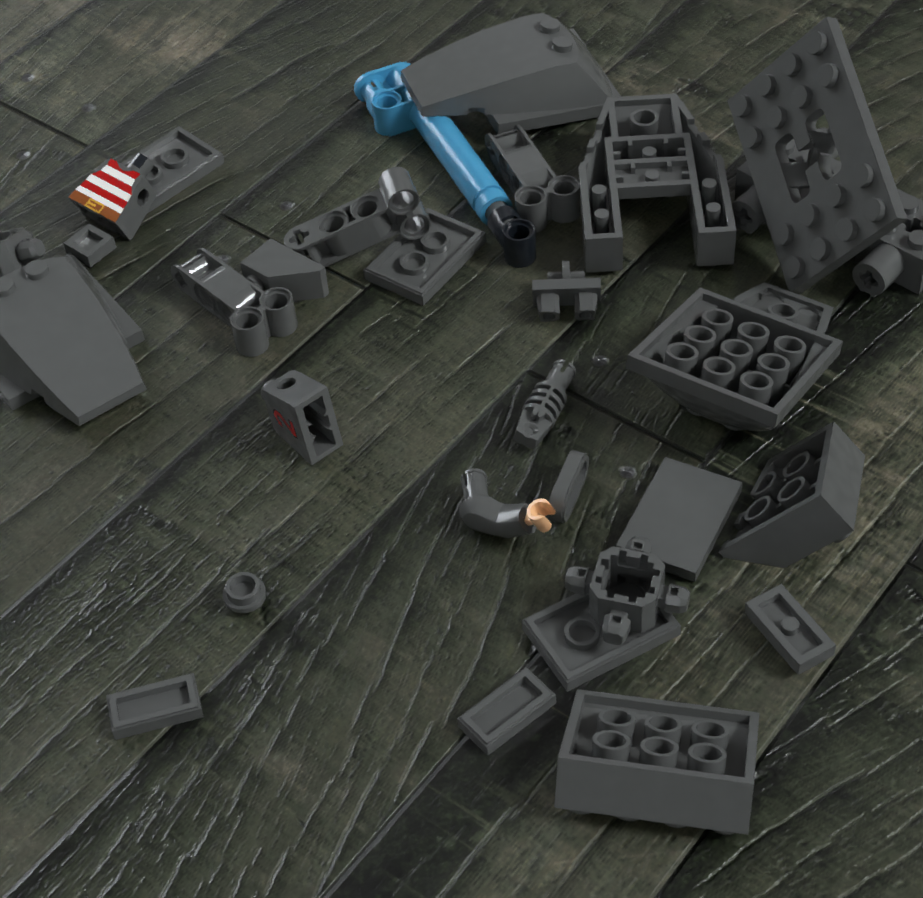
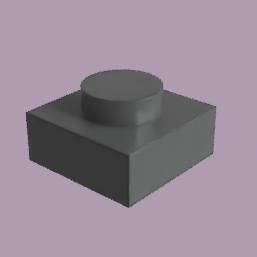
(90, 245)

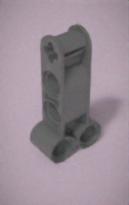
(535, 187)
(364, 221)
(237, 301)

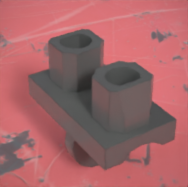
(566, 289)

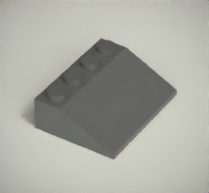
(658, 762)

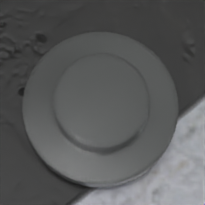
(244, 592)

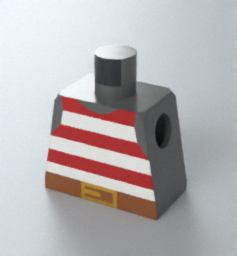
(117, 195)

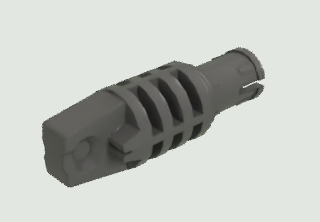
(544, 405)

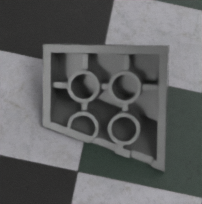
(801, 501)

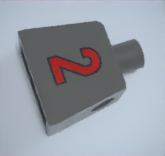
(300, 402)

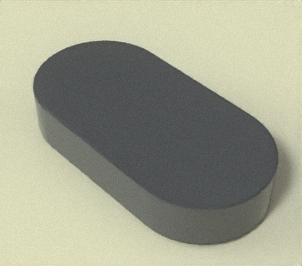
(569, 485)

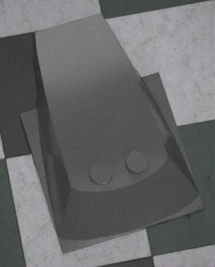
(515, 74)
(65, 341)
(739, 357)

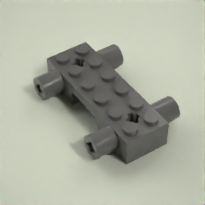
(887, 261)

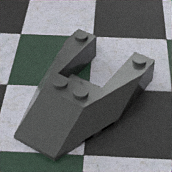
(645, 151)

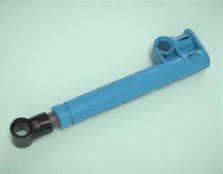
(397, 113)

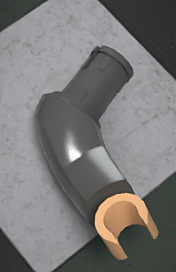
(499, 519)

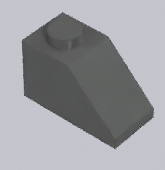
(280, 266)

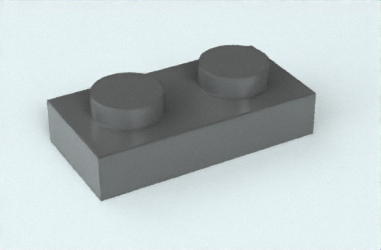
(790, 629)

